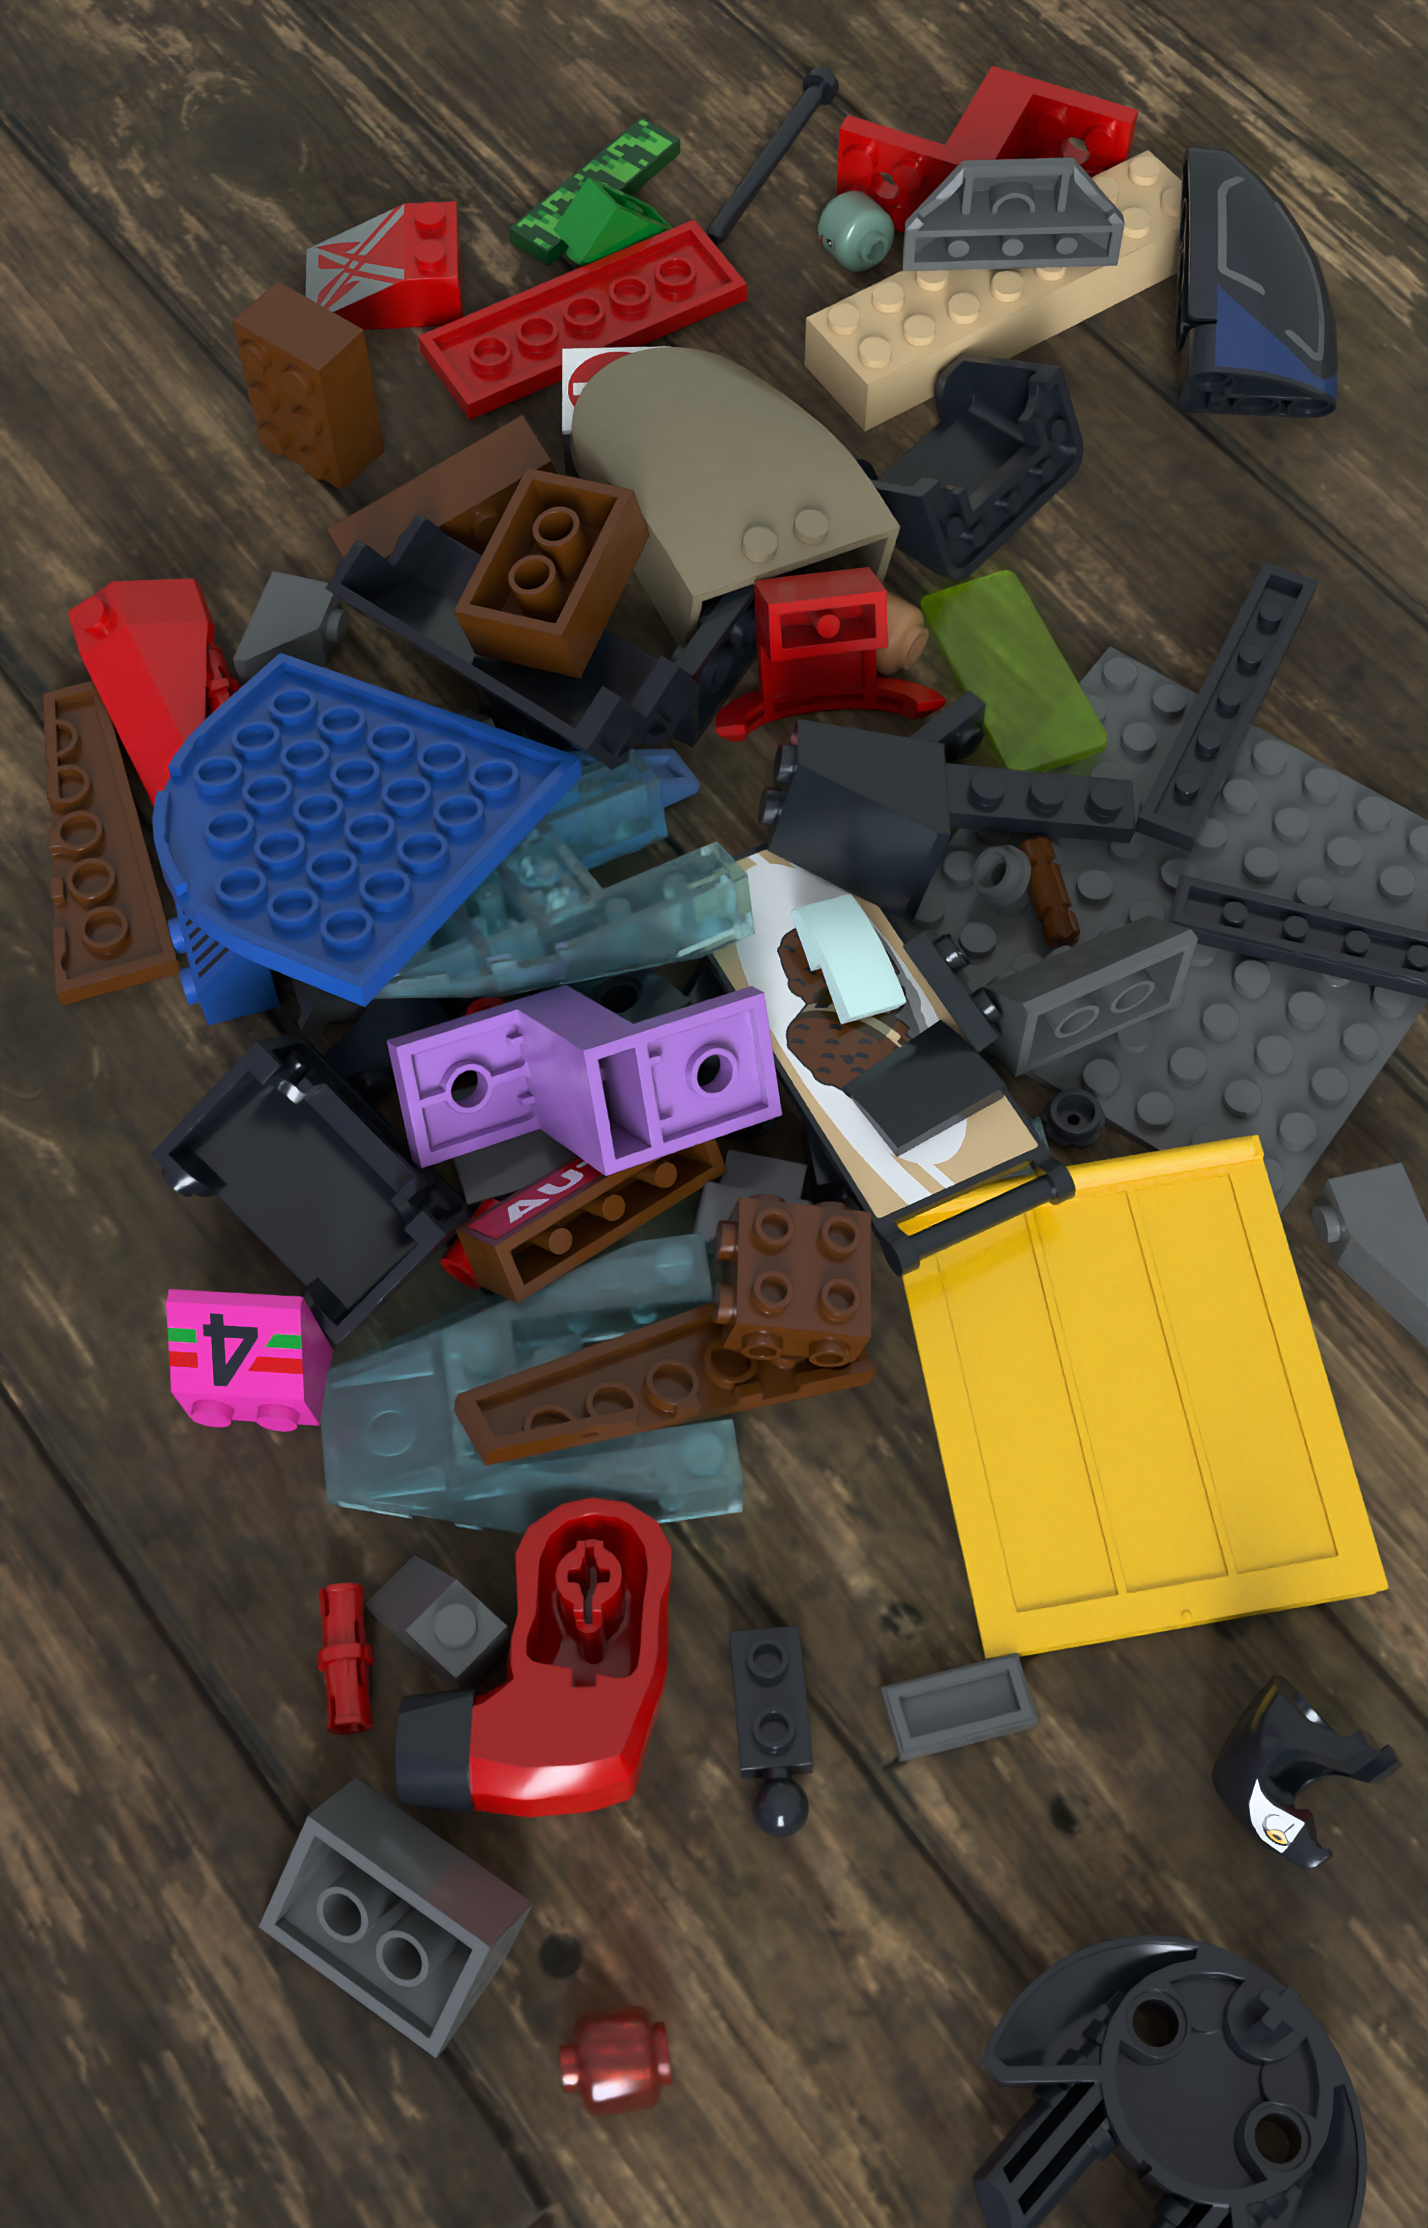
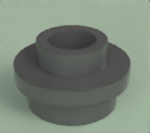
(1001, 874)

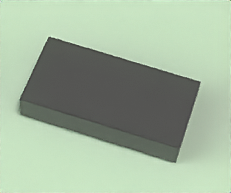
(958, 1707)

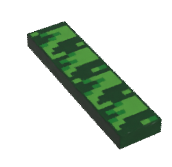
(622, 165)

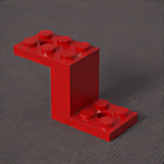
(1005, 120)

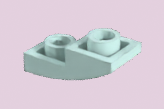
(851, 955)

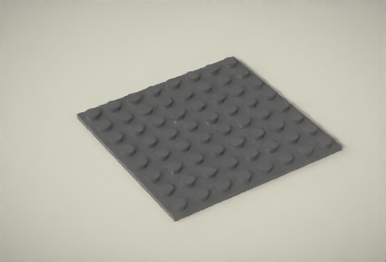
(1250, 1037)

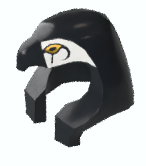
(1280, 1752)

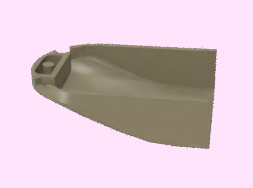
(724, 477)

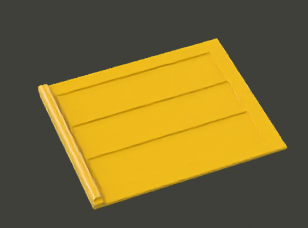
(1136, 1407)

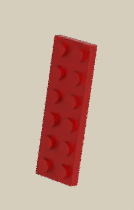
(605, 304)

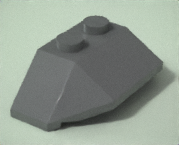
(1014, 218)

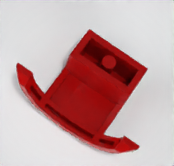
(820, 653)

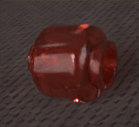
(616, 2061)

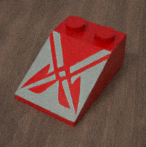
(392, 269)

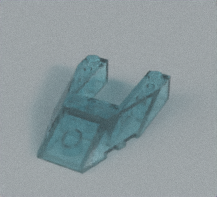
(552, 924)
(404, 1452)

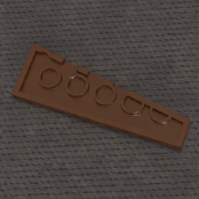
(103, 881)
(637, 1385)

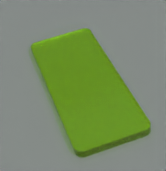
(1013, 665)

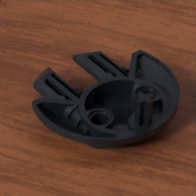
(1179, 2110)

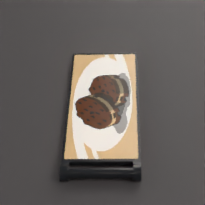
(821, 1056)

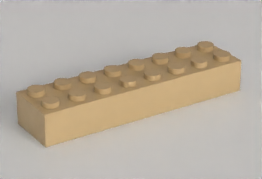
(898, 336)

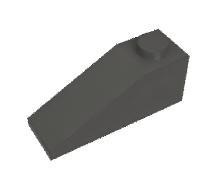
(1379, 1240)

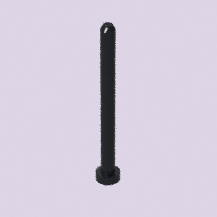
(819, 88)

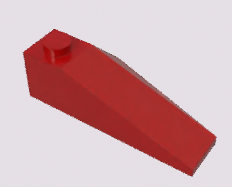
(149, 665)

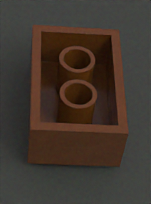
(309, 385)
(552, 572)

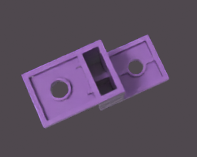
(587, 1077)

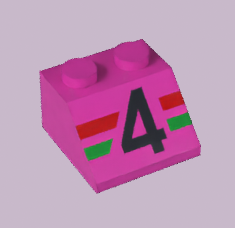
(246, 1358)

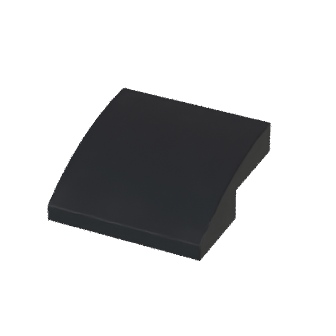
(925, 1088)

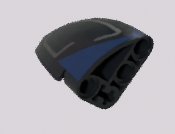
(1249, 299)

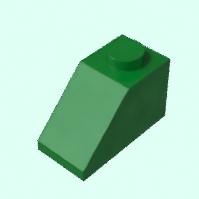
(605, 222)

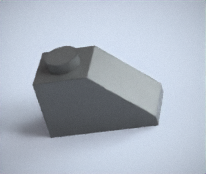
(292, 619)
(441, 1624)

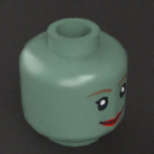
(855, 231)

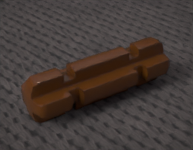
(1050, 894)

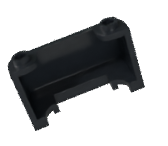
(986, 466)
(315, 1179)

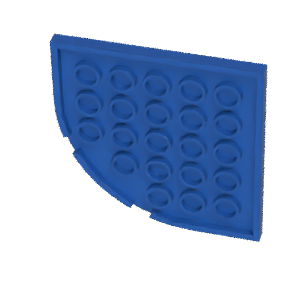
(342, 822)

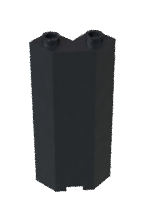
(605, 713)

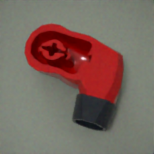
(579, 1678)

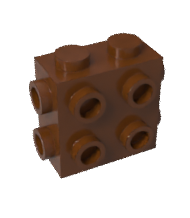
(794, 1280)

